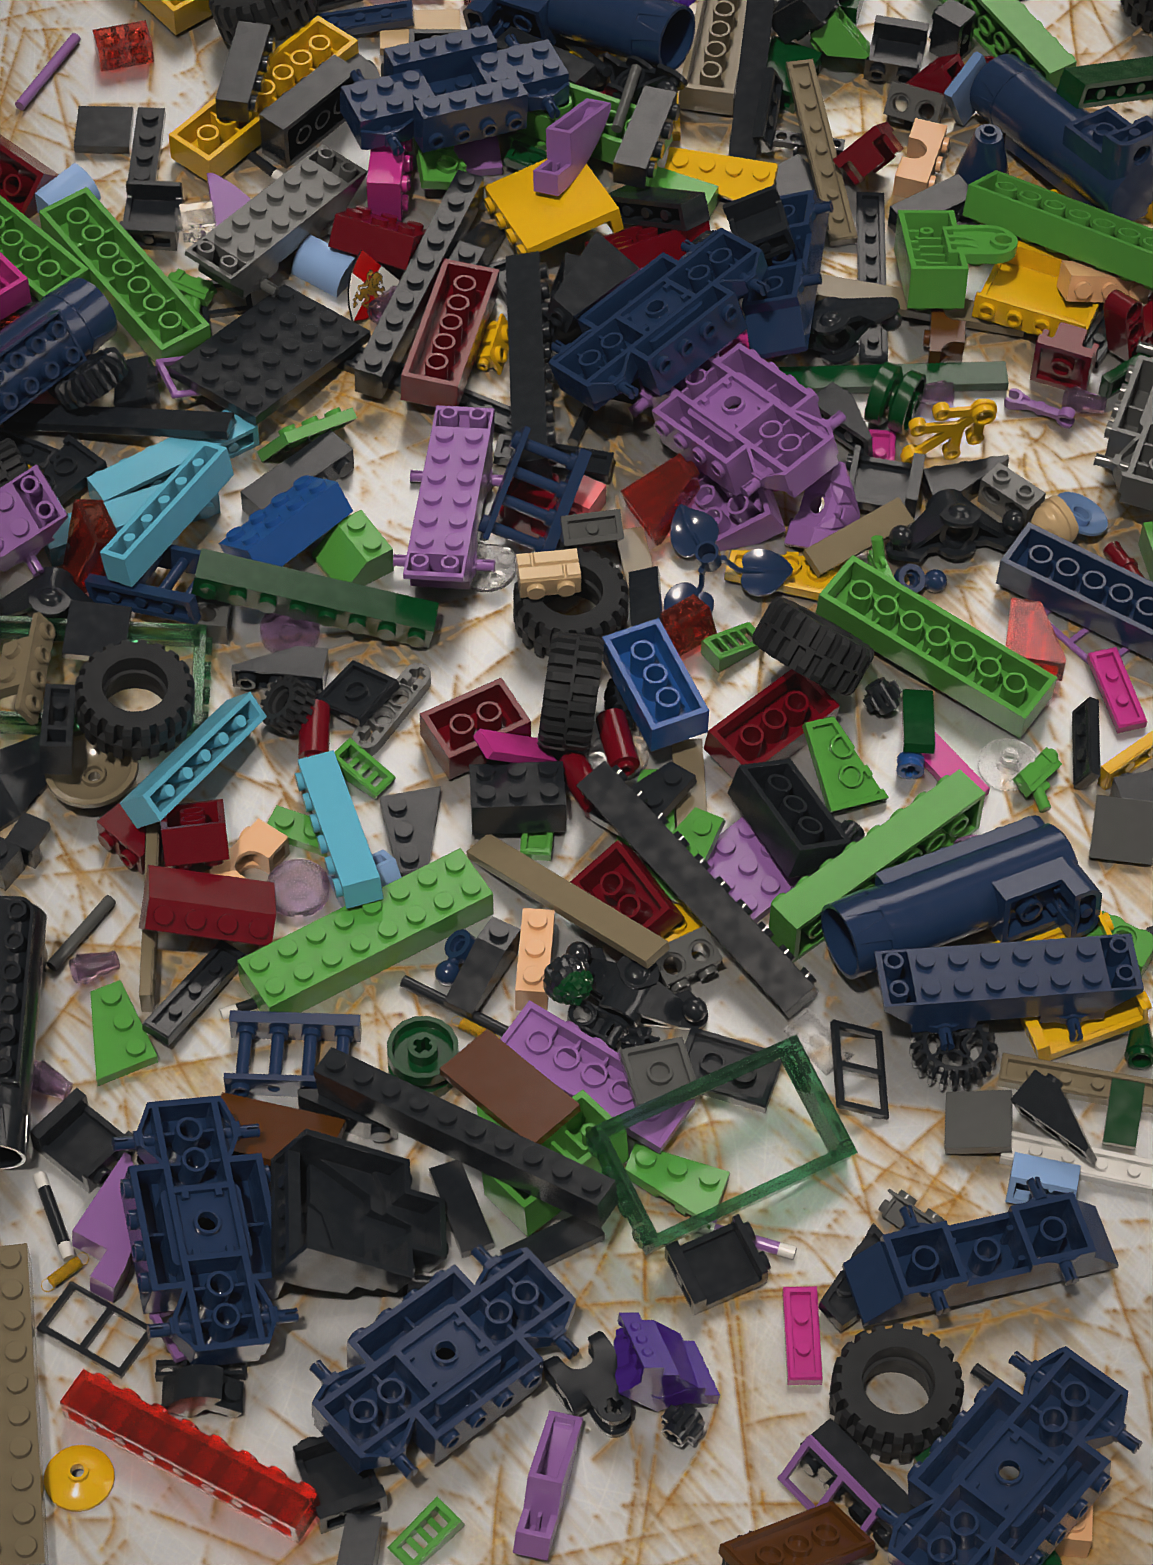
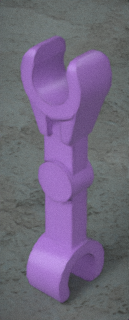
(1022, 402)

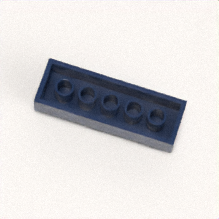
(1080, 587)

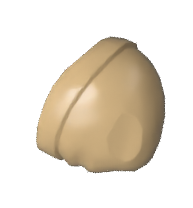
(1056, 518)

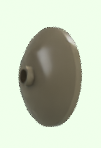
(113, 775)

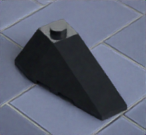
(19, 779)

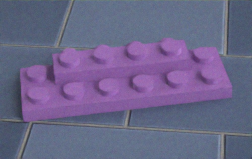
(586, 1063)

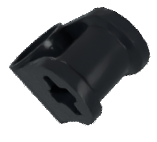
(599, 1023)

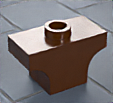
(944, 338)

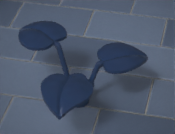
(696, 534)

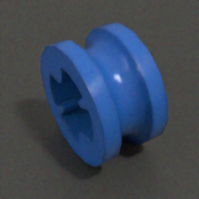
(910, 765)

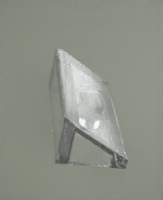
(816, 1040)

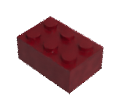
(377, 235)
(451, 725)
(195, 834)
(629, 887)

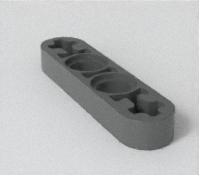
(395, 711)

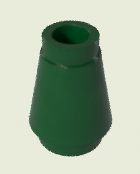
(1140, 1047)

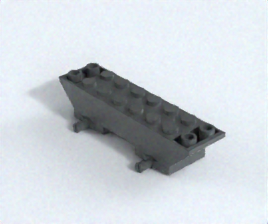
(275, 222)

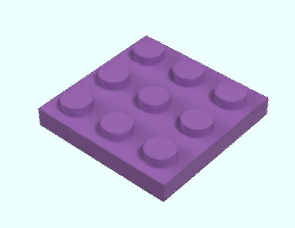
(749, 869)

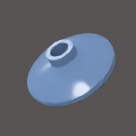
(1088, 514)

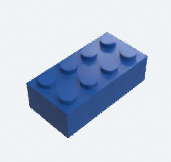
(289, 522)
(655, 684)

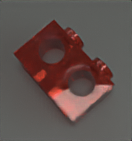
(123, 45)
(688, 623)

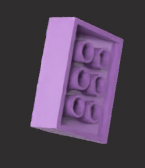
(739, 518)

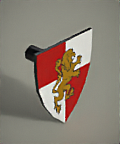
(365, 284)

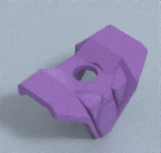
(838, 511)

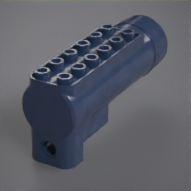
(643, 28)
(1081, 153)
(51, 342)
(1000, 880)

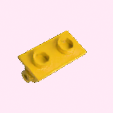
(495, 346)

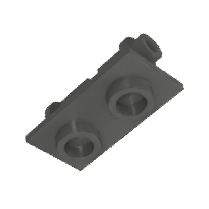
(891, 1209)

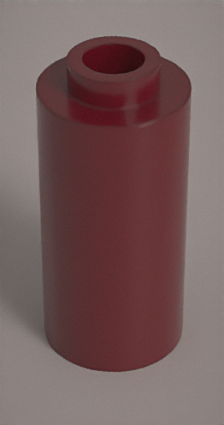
(315, 734)
(617, 740)
(576, 768)

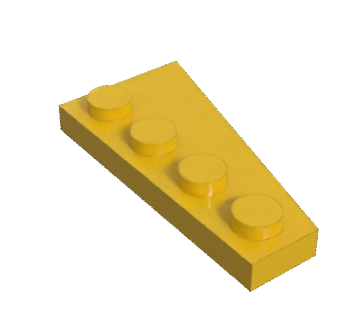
(732, 174)
(802, 581)

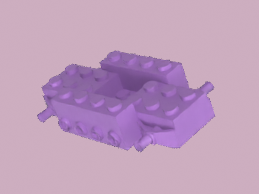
(765, 442)

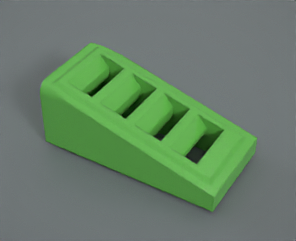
(722, 660)
(359, 755)
(426, 1517)

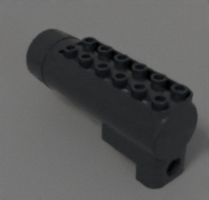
(21, 969)

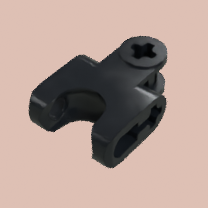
(592, 1387)

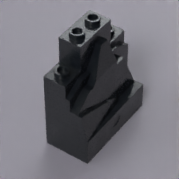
(350, 1217)

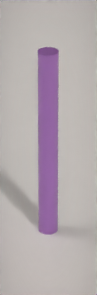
(47, 71)

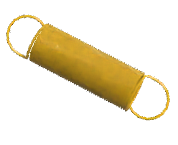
(470, 1027)
(65, 1272)

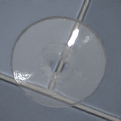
(998, 770)

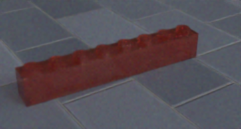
(191, 1455)

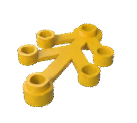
(979, 413)

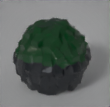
(568, 980)

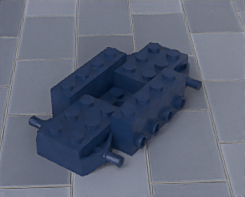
(453, 91)
(661, 321)
(209, 1278)
(406, 1392)
(1047, 1434)

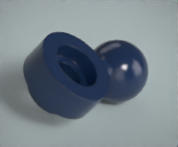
(933, 580)
(457, 950)

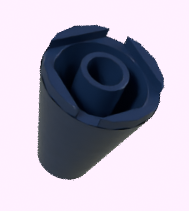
(983, 154)

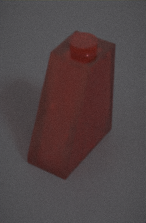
(659, 493)
(87, 535)
(1033, 636)

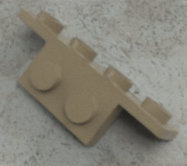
(25, 668)

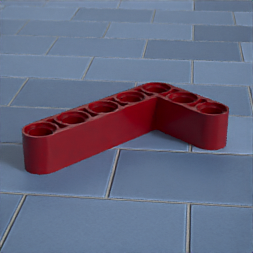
(1127, 324)

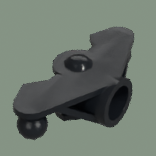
(659, 77)
(842, 321)
(952, 529)
(44, 593)
(637, 994)

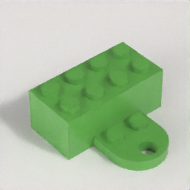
(935, 255)
(570, 1141)

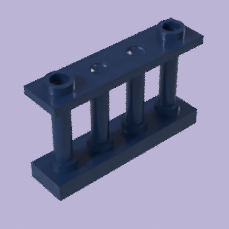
(564, 491)
(153, 600)
(279, 1028)

